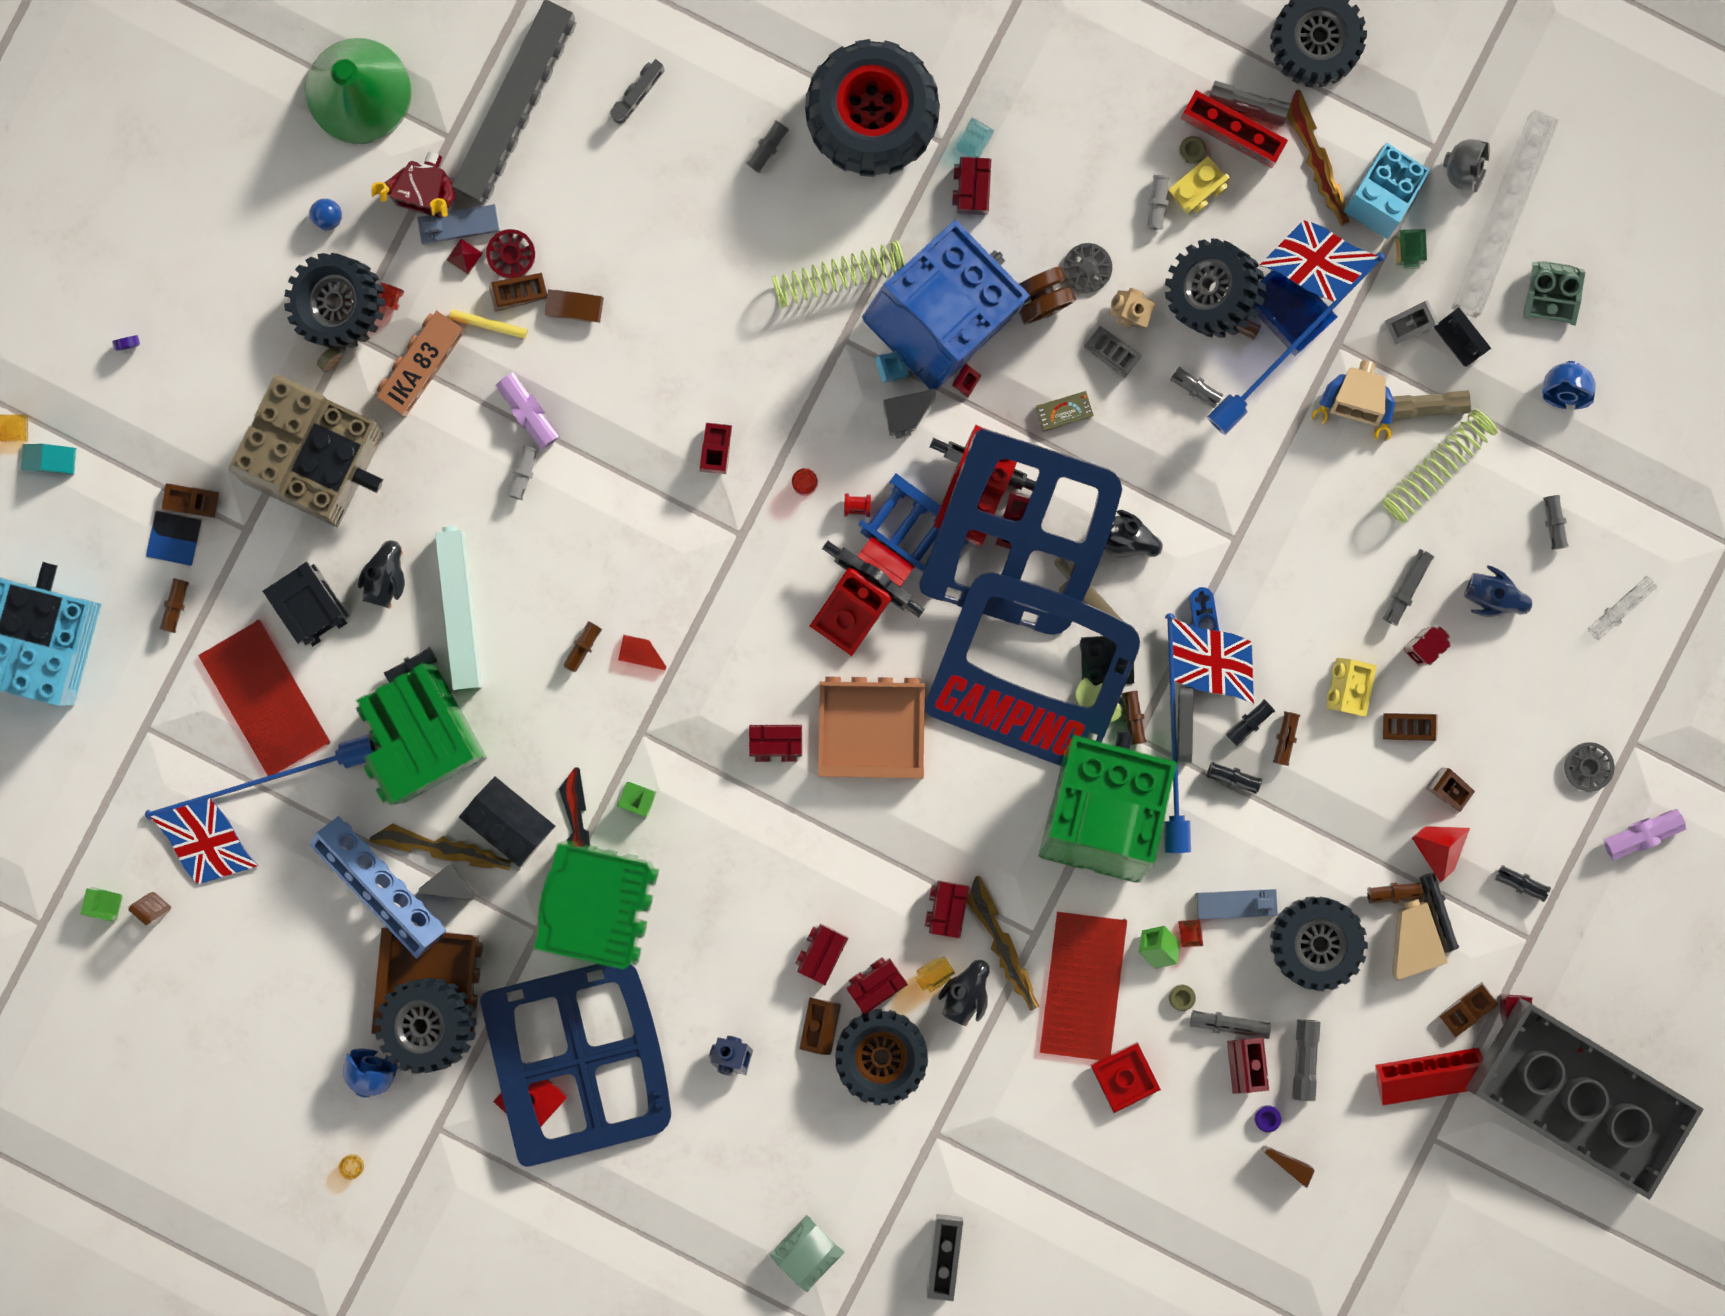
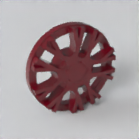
(510, 253)

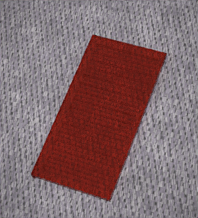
(264, 698)
(1083, 986)

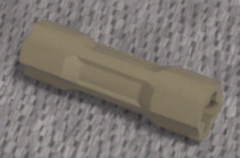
(1434, 404)

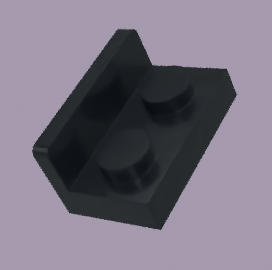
(1462, 337)

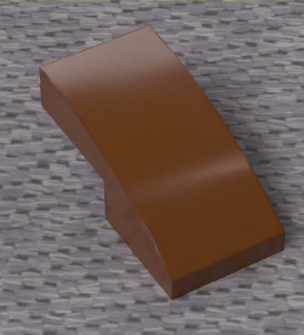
(574, 306)
(190, 500)
(1468, 1009)

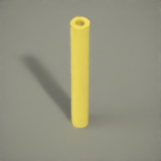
(488, 324)

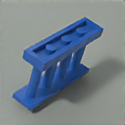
(921, 504)

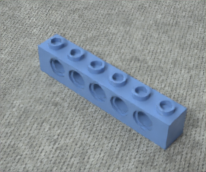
(379, 900)

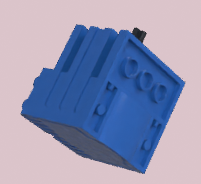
(944, 305)

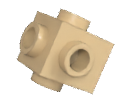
(1131, 308)

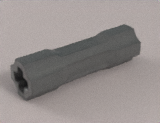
(1251, 104)
(1306, 1060)

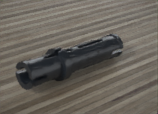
(1438, 911)

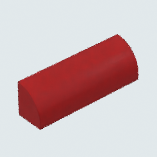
(1426, 1076)

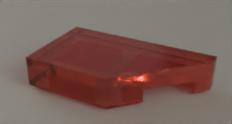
(640, 652)

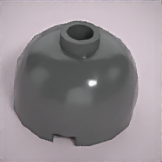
(1466, 164)

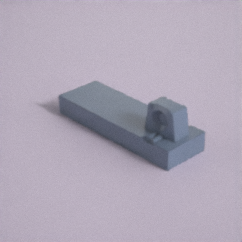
(459, 224)
(1237, 904)

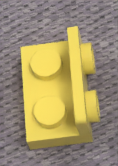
(1198, 186)
(1351, 686)

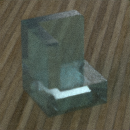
(975, 139)

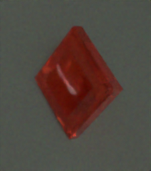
(1191, 933)

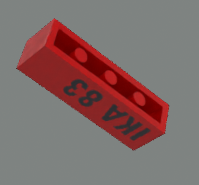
(1234, 129)

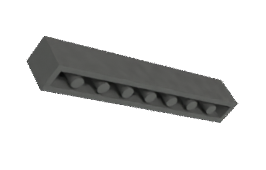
(514, 101)

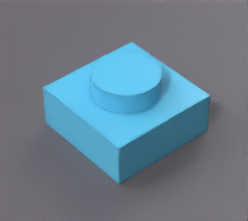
(891, 367)

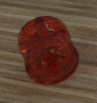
(391, 296)
(803, 478)

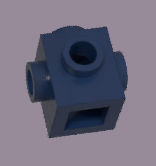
(731, 1056)

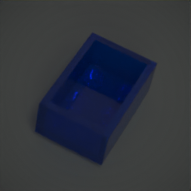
(1291, 310)

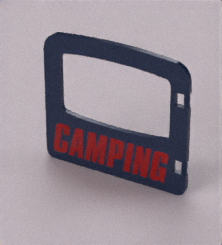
(1009, 712)

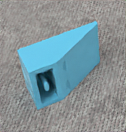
(1387, 191)

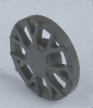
(1087, 267)
(1589, 766)

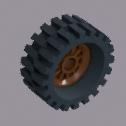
(889, 1086)

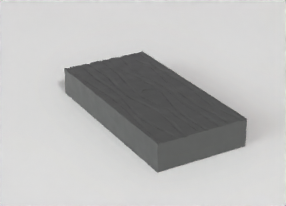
(1585, 1099)

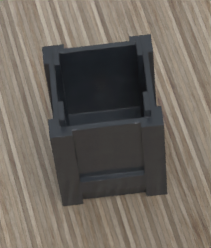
(306, 604)

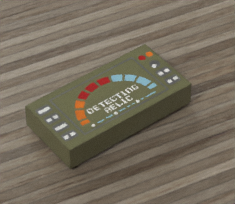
(1064, 411)

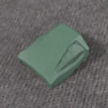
(1554, 292)
(806, 1253)

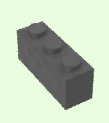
(944, 1257)

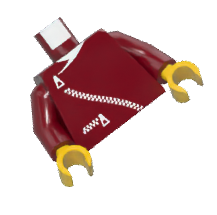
(419, 187)

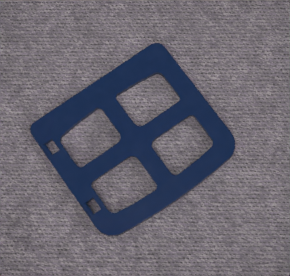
(1027, 533)
(579, 1060)

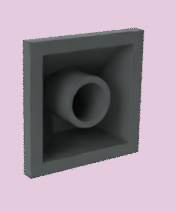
(907, 411)

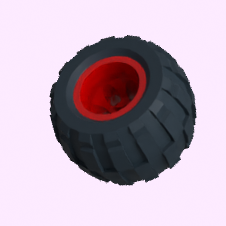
(894, 74)

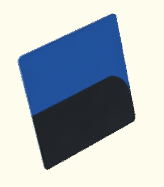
(173, 538)

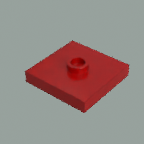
(1125, 1077)
(545, 1099)

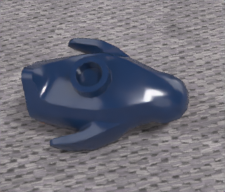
(1496, 594)

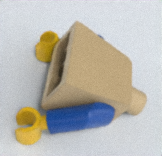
(1360, 397)

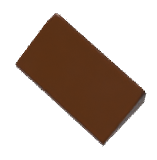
(820, 1026)

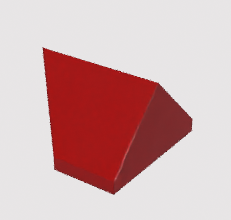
(1441, 847)

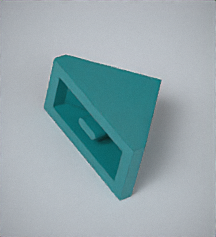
(48, 458)

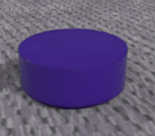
(126, 343)
(1267, 1118)

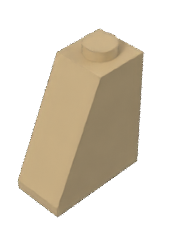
(1416, 941)

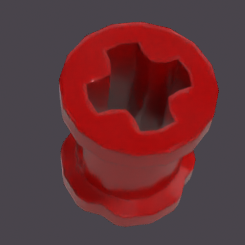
(857, 505)

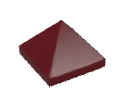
(464, 256)
(966, 380)

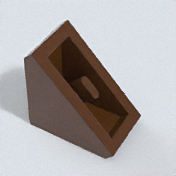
(1451, 789)

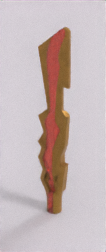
(1318, 160)

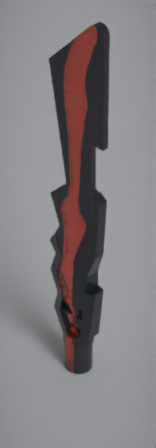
(574, 802)

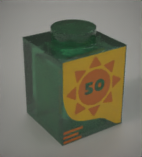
(1411, 248)

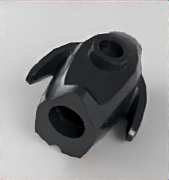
(1131, 538)
(383, 576)
(966, 994)

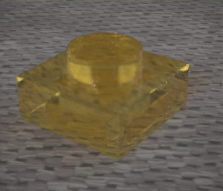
(14, 428)

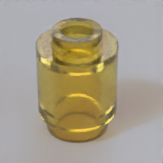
(934, 974)

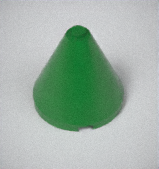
(358, 90)

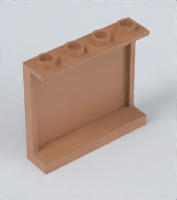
(871, 728)

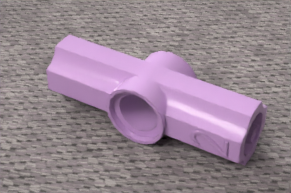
(527, 411)
(1644, 834)

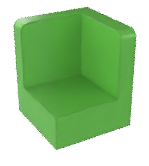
(637, 799)
(101, 904)
(1159, 947)

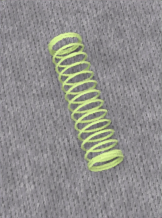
(784, 301)
(1485, 423)

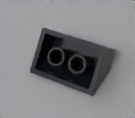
(507, 821)

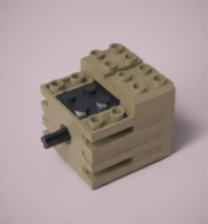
(307, 451)

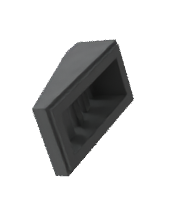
(1123, 371)

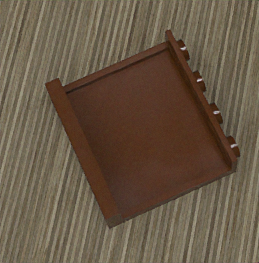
(449, 959)

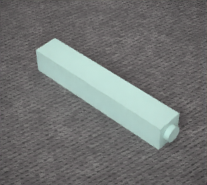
(458, 608)

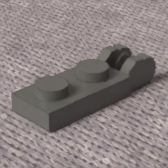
(636, 93)

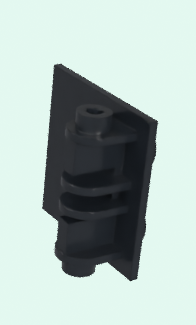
(1096, 659)

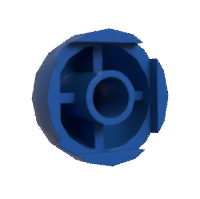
(1569, 385)
(368, 1073)

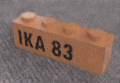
(420, 363)

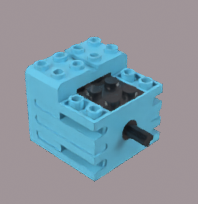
(44, 639)

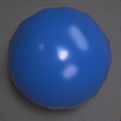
(325, 214)

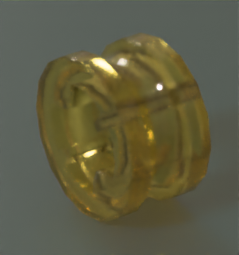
(355, 1158)

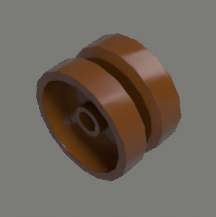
(1043, 298)

